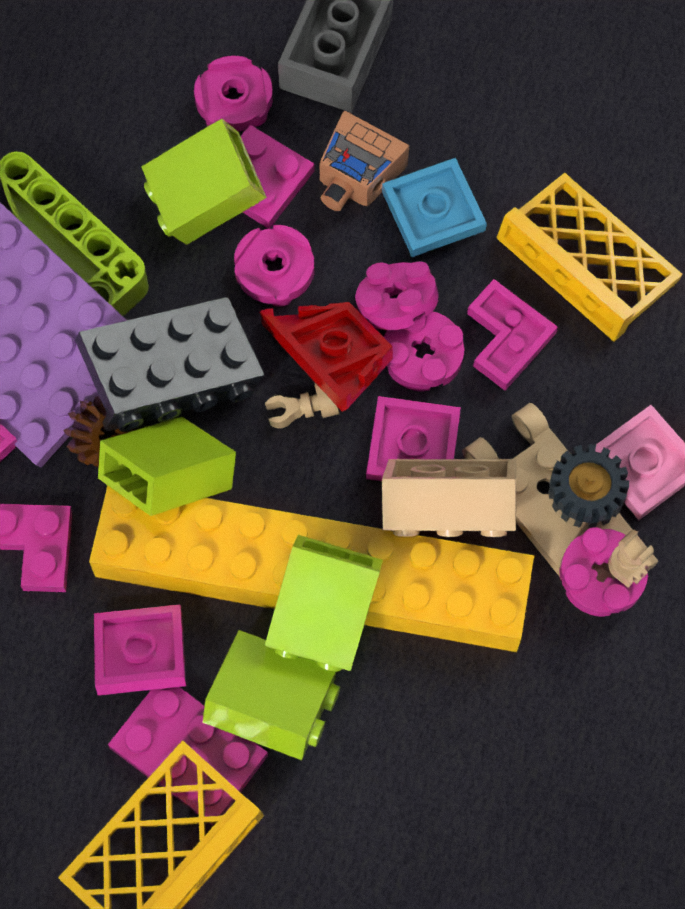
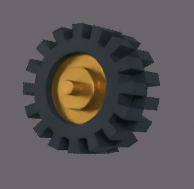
(588, 486)

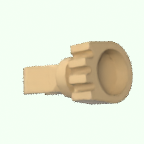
(297, 407)
(630, 560)

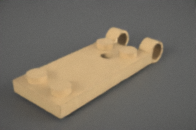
(535, 510)

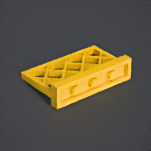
(569, 272)
(199, 862)

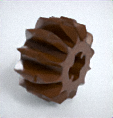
(87, 429)

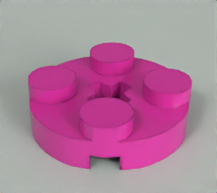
(234, 73)
(274, 286)
(415, 289)
(431, 370)
(580, 579)

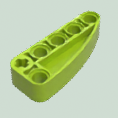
(116, 275)

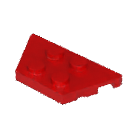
(332, 347)

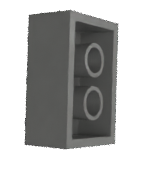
(334, 49)

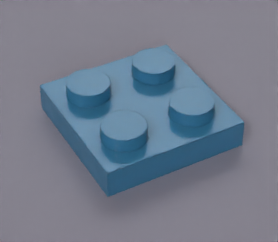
(433, 207)

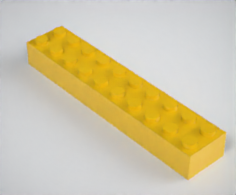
(244, 550)

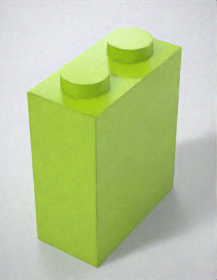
(202, 182)
(166, 465)
(323, 603)
(270, 697)

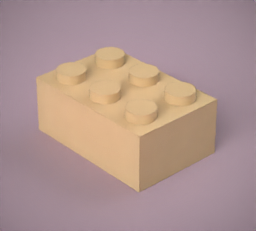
(449, 496)

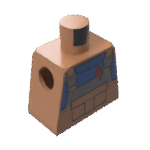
(359, 162)

